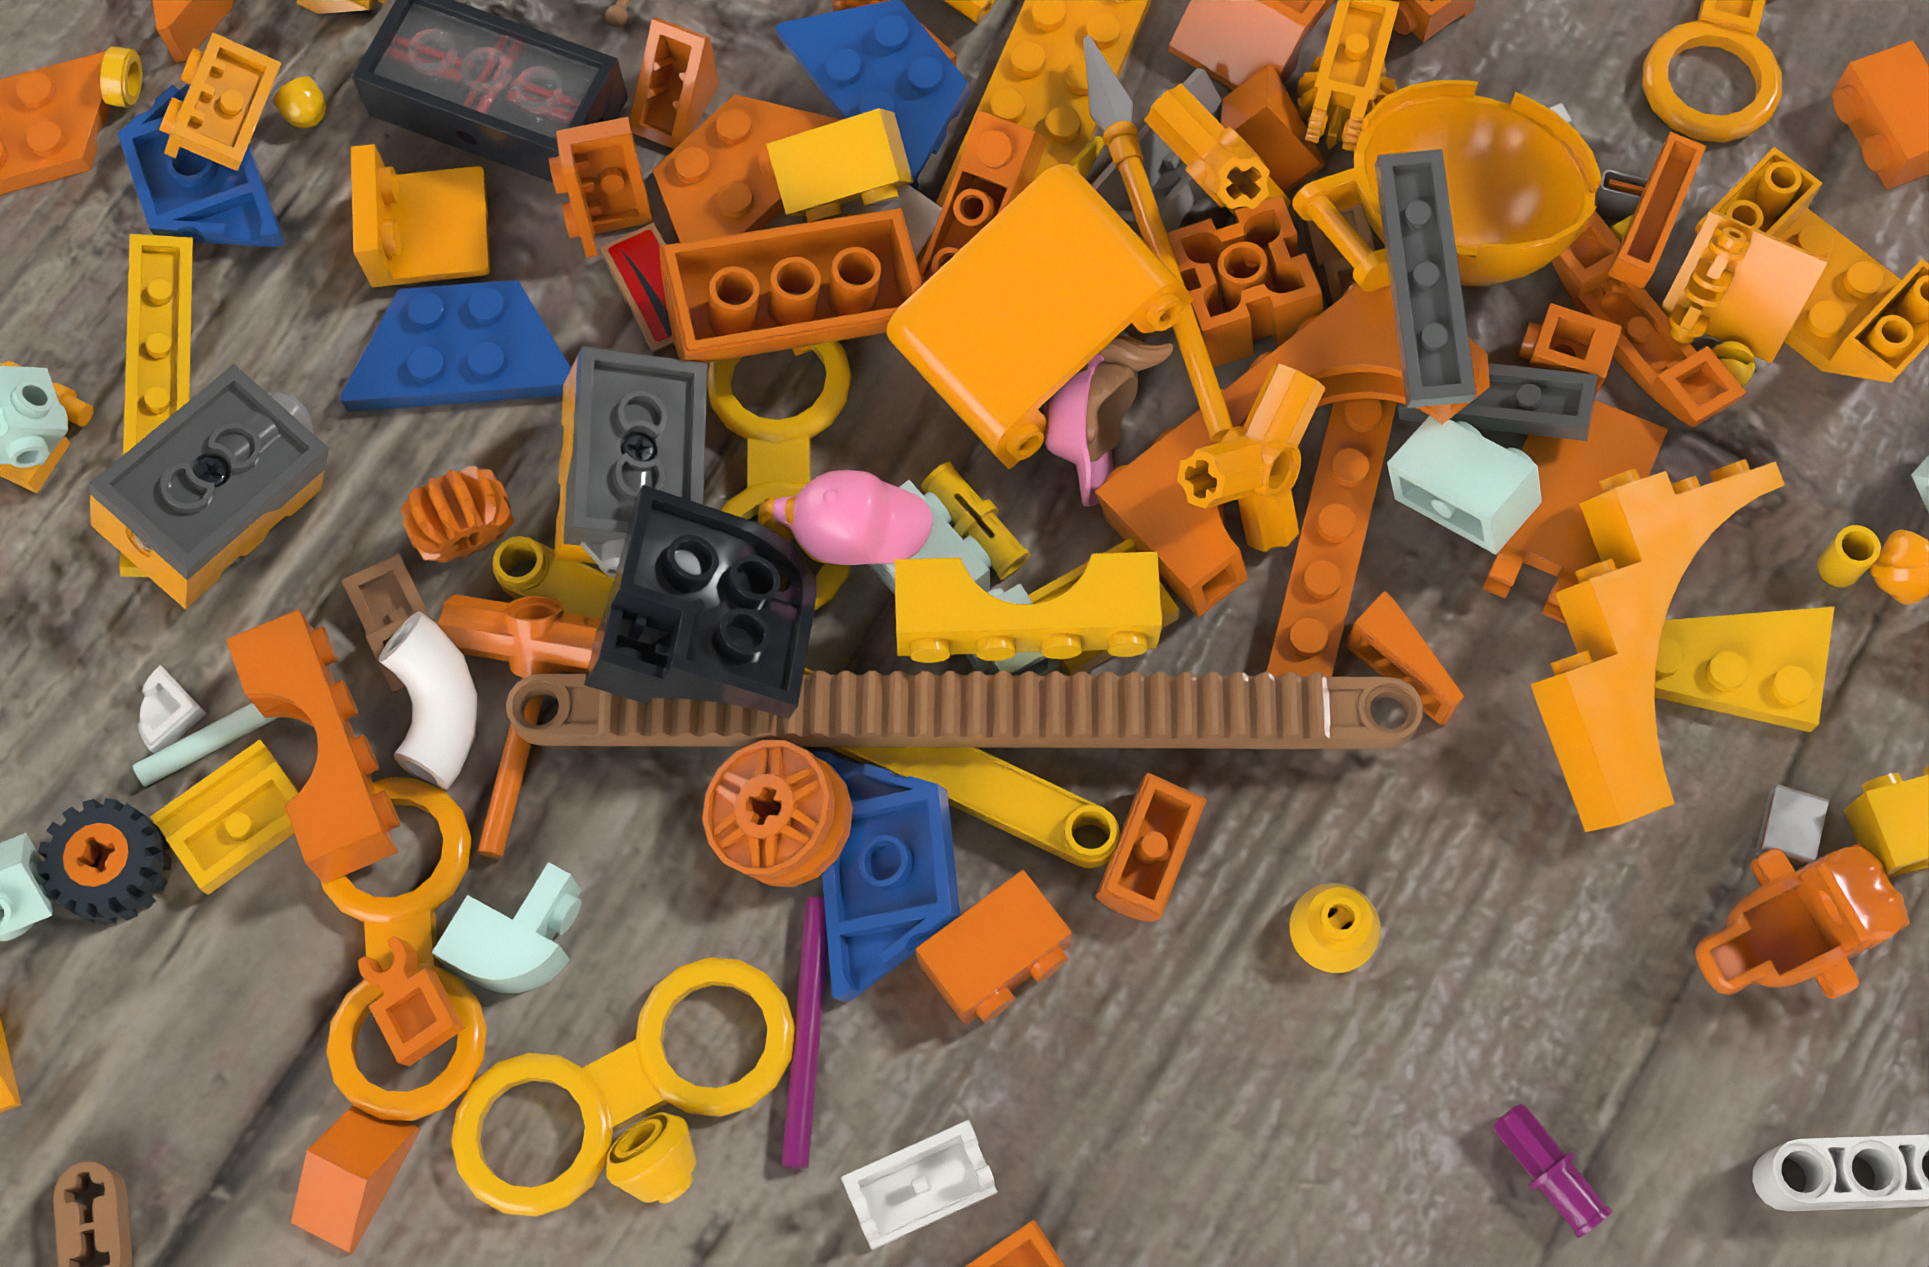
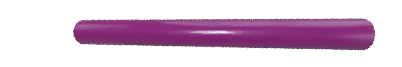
(806, 1037)

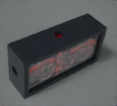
(485, 82)

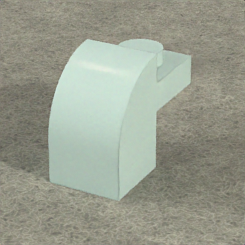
(514, 952)

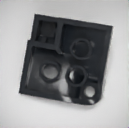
(703, 610)

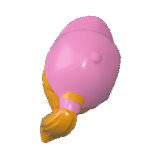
(850, 519)

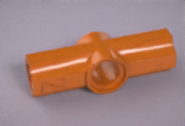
(526, 633)

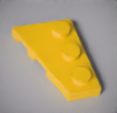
(1748, 664)

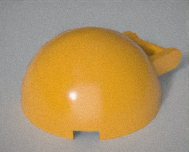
(1513, 177)

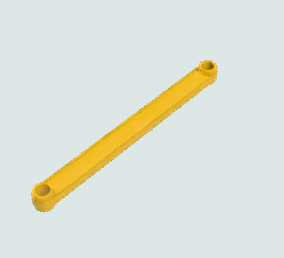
(973, 778)

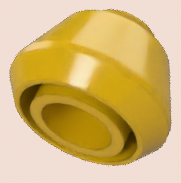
(1321, 938)
(653, 1159)

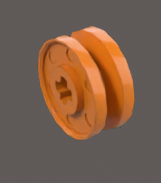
(744, 805)

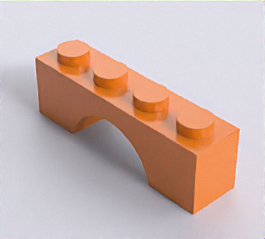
(337, 812)

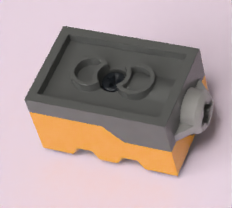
(625, 427)
(209, 483)

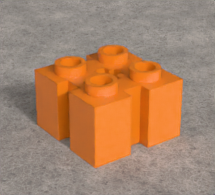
(1246, 279)

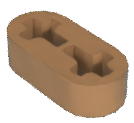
(74, 1220)

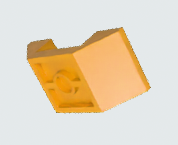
(1859, 313)

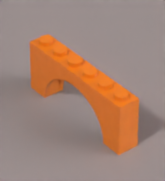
(1348, 351)

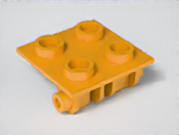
(1740, 287)

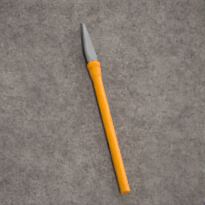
(1112, 112)

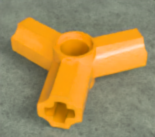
(1213, 154)
(1258, 460)

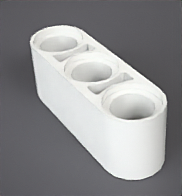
(1830, 1175)

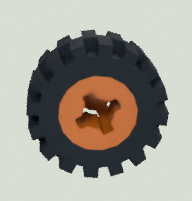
(125, 874)

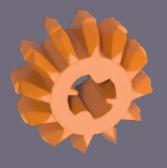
(457, 514)

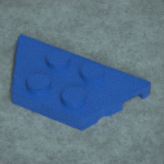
(882, 61)
(194, 193)
(457, 349)
(891, 877)

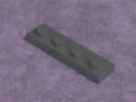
(1424, 279)

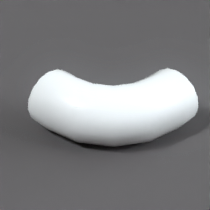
(440, 698)

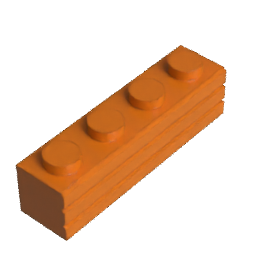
(1657, 210)

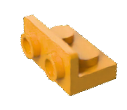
(222, 102)

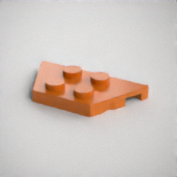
(50, 122)
(723, 172)

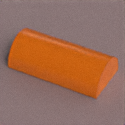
(787, 285)

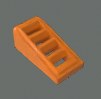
(1395, 649)

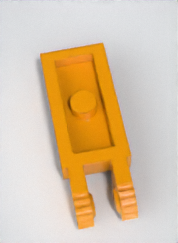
(1351, 65)

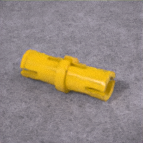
(1002, 548)

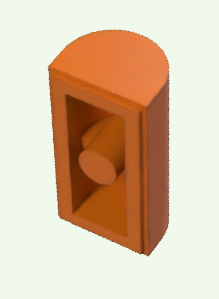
(1150, 849)

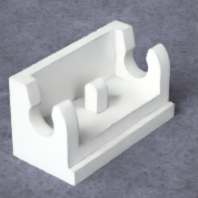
(919, 1185)

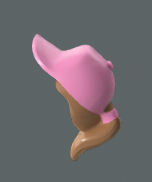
(1089, 409)

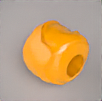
(1903, 567)

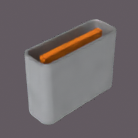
(1618, 194)
(1793, 824)

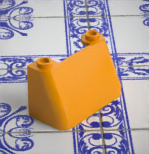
(1032, 308)

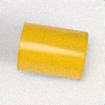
(1852, 541)

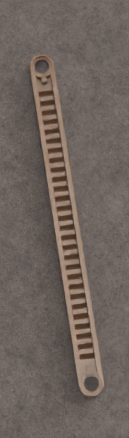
(994, 712)

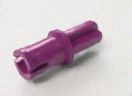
(1551, 1169)

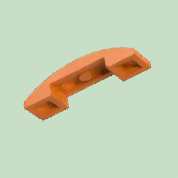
(1671, 372)

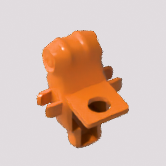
(1804, 923)

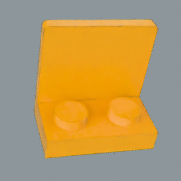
(418, 222)

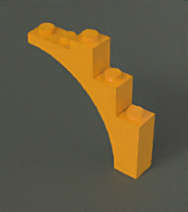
(1604, 696)

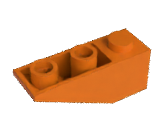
(990, 174)

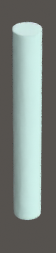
(199, 744)

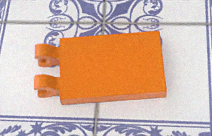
(1570, 473)

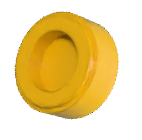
(121, 77)

